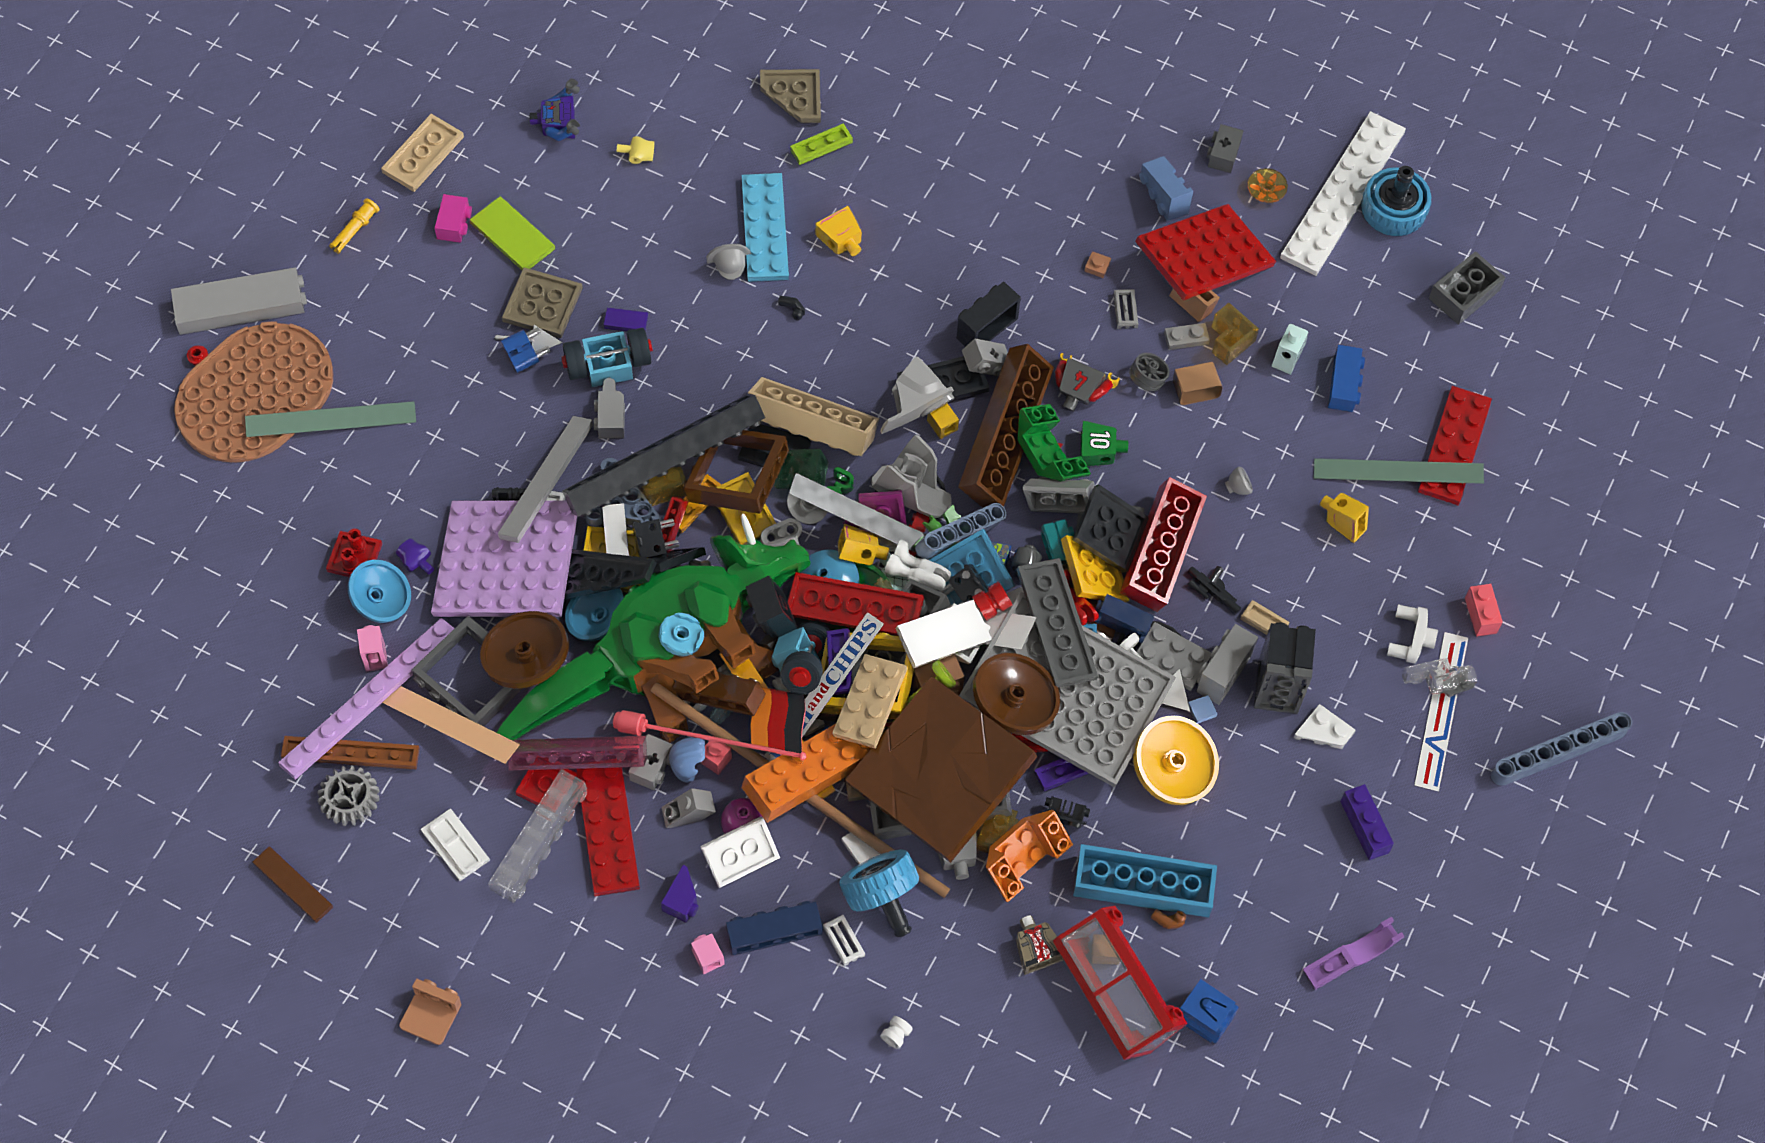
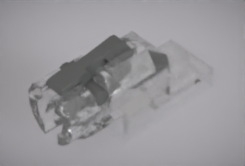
(1441, 677)

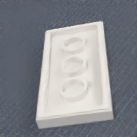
(943, 633)

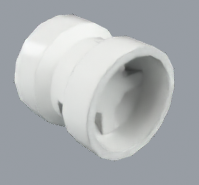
(895, 1033)

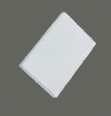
(740, 852)

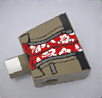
(1036, 945)

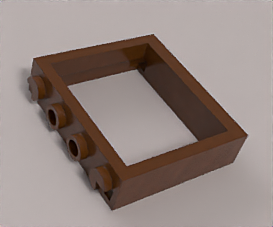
(737, 500)

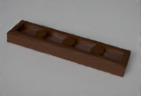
(292, 884)

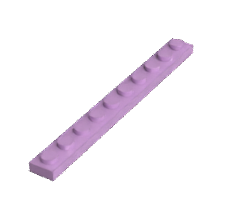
(363, 702)

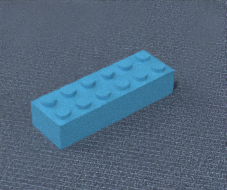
(1145, 880)

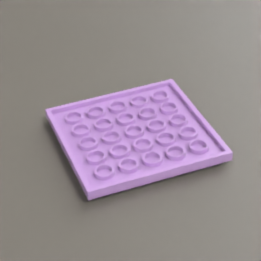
(498, 576)

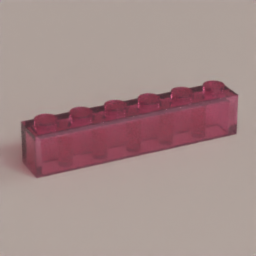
(579, 753)

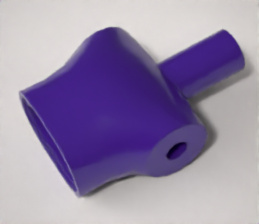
(414, 556)

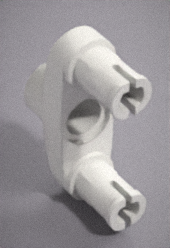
(1422, 638)

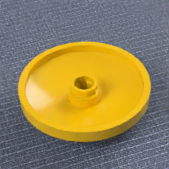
(1176, 760)

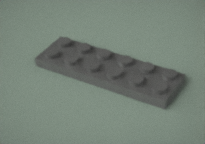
(1057, 623)

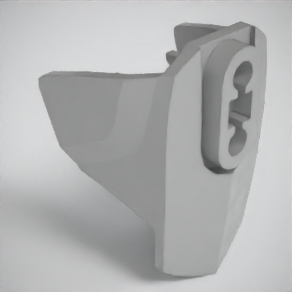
(916, 394)
(917, 478)

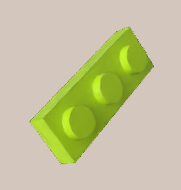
(821, 144)

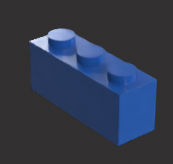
(1346, 378)

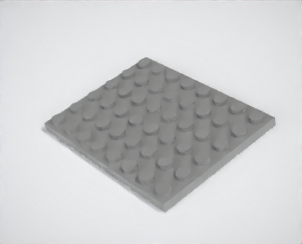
(1098, 717)

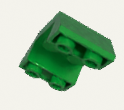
(1042, 447)

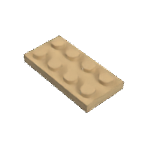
(422, 152)
(870, 701)

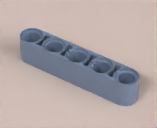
(956, 531)

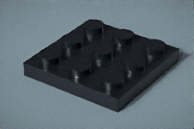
(1110, 528)

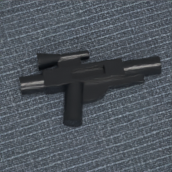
(1213, 586)

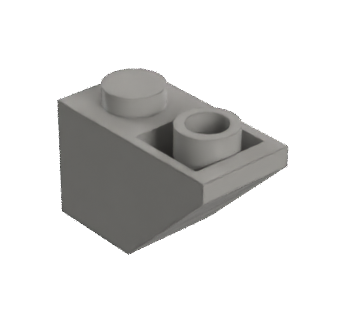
(688, 808)

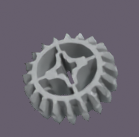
(356, 791)

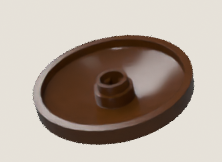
(524, 649)
(1016, 693)

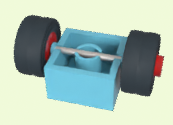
(607, 356)
(799, 656)

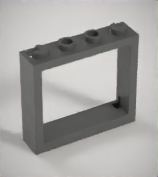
(438, 693)

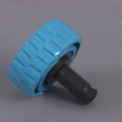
(1396, 201)
(880, 883)

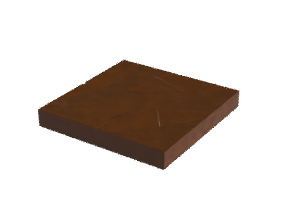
(941, 769)

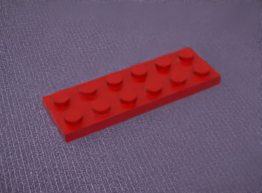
(1457, 439)
(848, 602)
(608, 831)

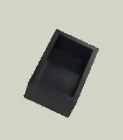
(989, 315)

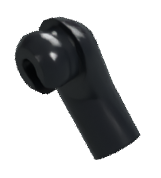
(794, 304)

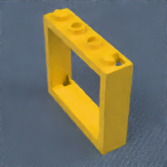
(880, 642)

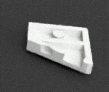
(1325, 728)

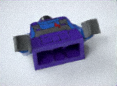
(558, 114)

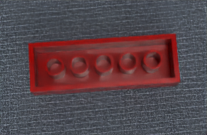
(1163, 544)

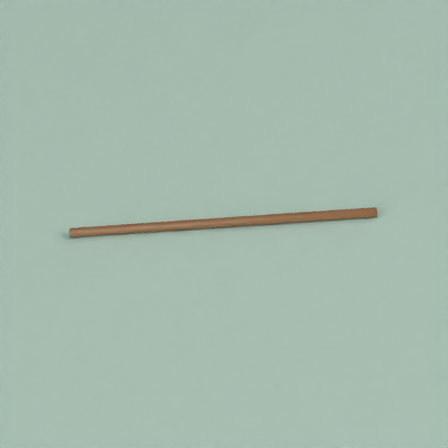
(815, 801)

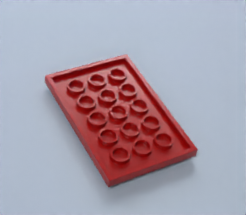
(1205, 251)

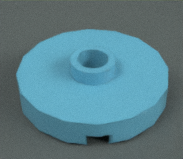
(686, 626)

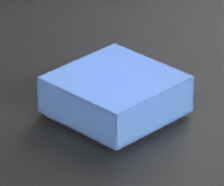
(1202, 709)

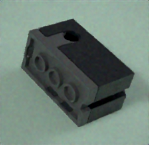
(1284, 668)

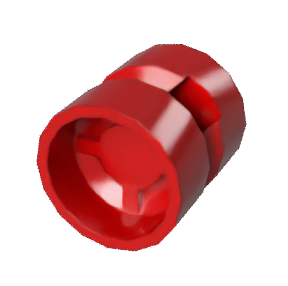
(992, 601)

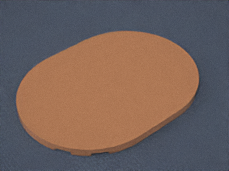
(248, 374)

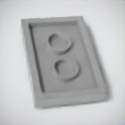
(1173, 653)

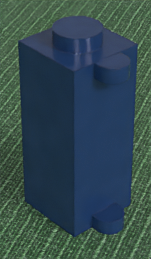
(1123, 617)

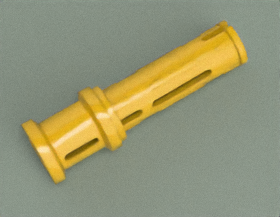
(359, 219)

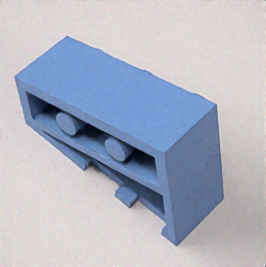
(1166, 189)

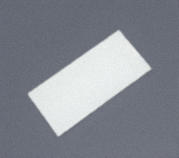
(1014, 632)

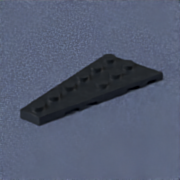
(602, 572)

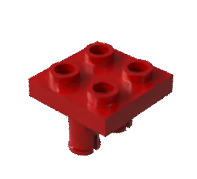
(351, 551)

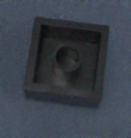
(770, 607)

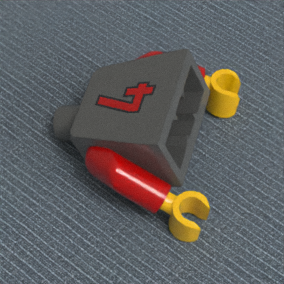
(1081, 382)

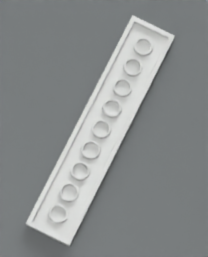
(1342, 194)

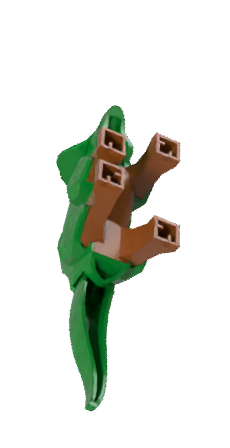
(631, 649)

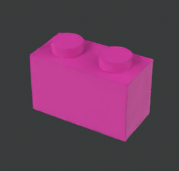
(452, 218)

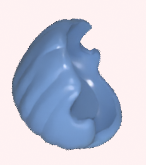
(684, 757)

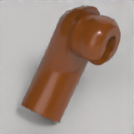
(1169, 922)

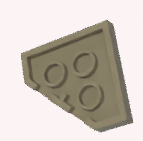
(794, 91)

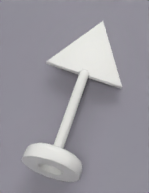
(1176, 695)

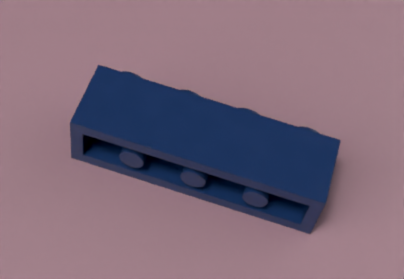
(774, 927)

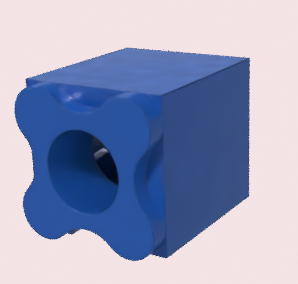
(1208, 1011)

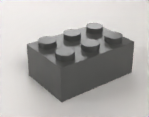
(1466, 287)

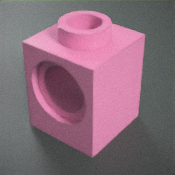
(707, 953)

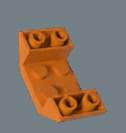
(1023, 848)

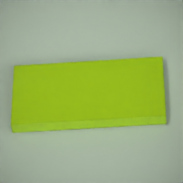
(512, 234)

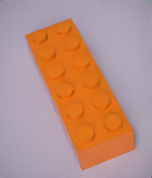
(790, 781)

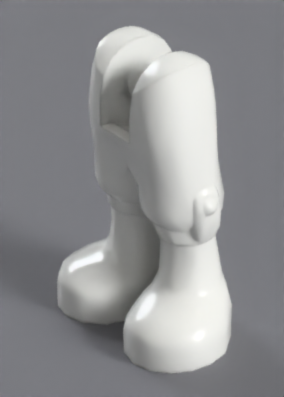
(921, 570)

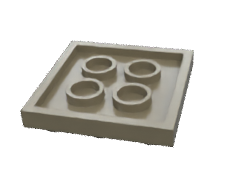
(542, 302)

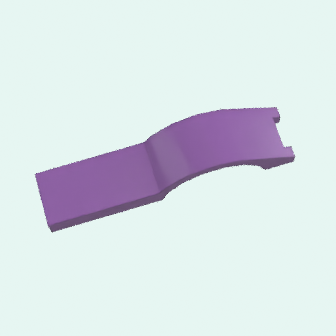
(1352, 955)

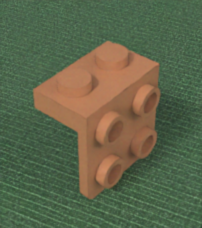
(430, 1011)

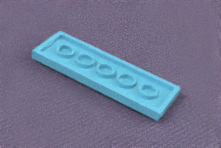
(765, 227)

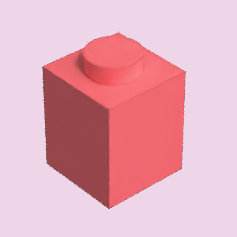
(716, 756)

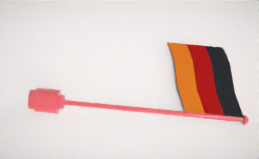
(774, 727)

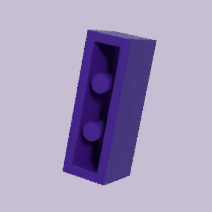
(1367, 822)

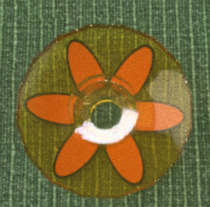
(1267, 179)

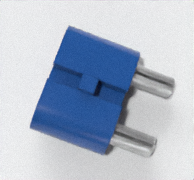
(521, 351)

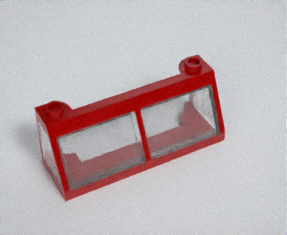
(1118, 984)

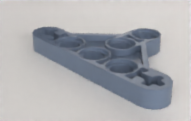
(631, 507)

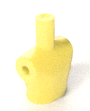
(638, 150)

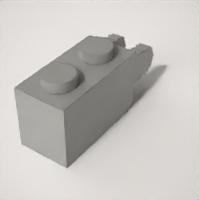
(610, 411)

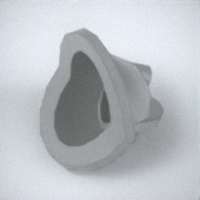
(729, 259)

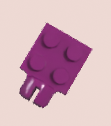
(888, 503)

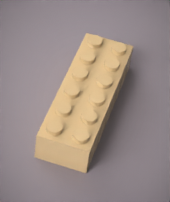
(815, 417)

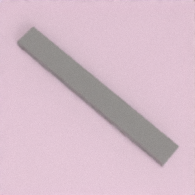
(545, 479)

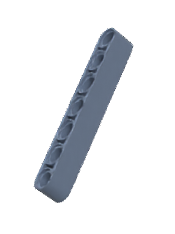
(1554, 755)

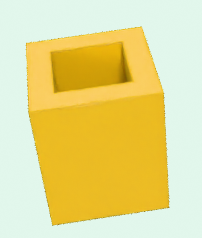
(943, 421)

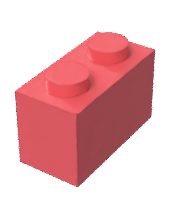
(1483, 610)

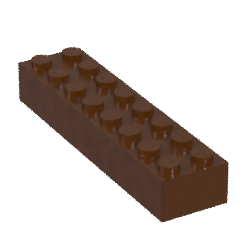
(996, 447)

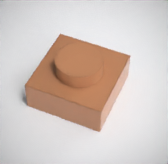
(1097, 264)

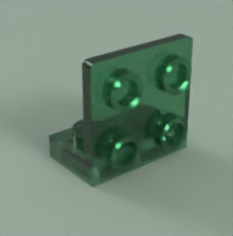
(805, 462)

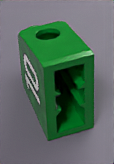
(1100, 444)

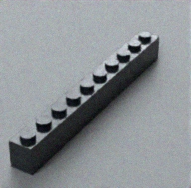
(663, 455)

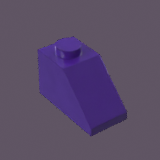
(681, 897)

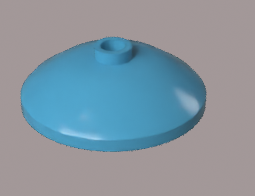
(836, 568)
(388, 586)
(590, 615)

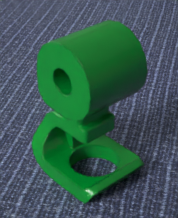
(849, 480)

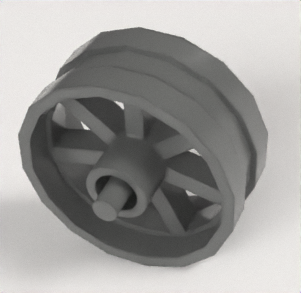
(1147, 370)

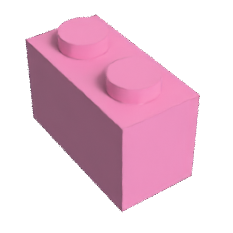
(372, 648)

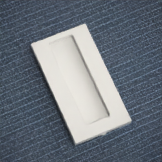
(455, 844)

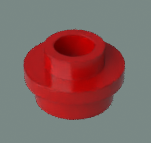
(195, 350)

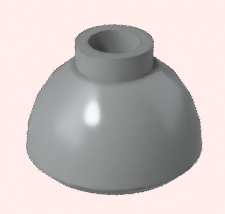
(1239, 482)

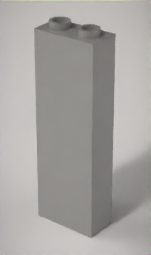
(238, 300)

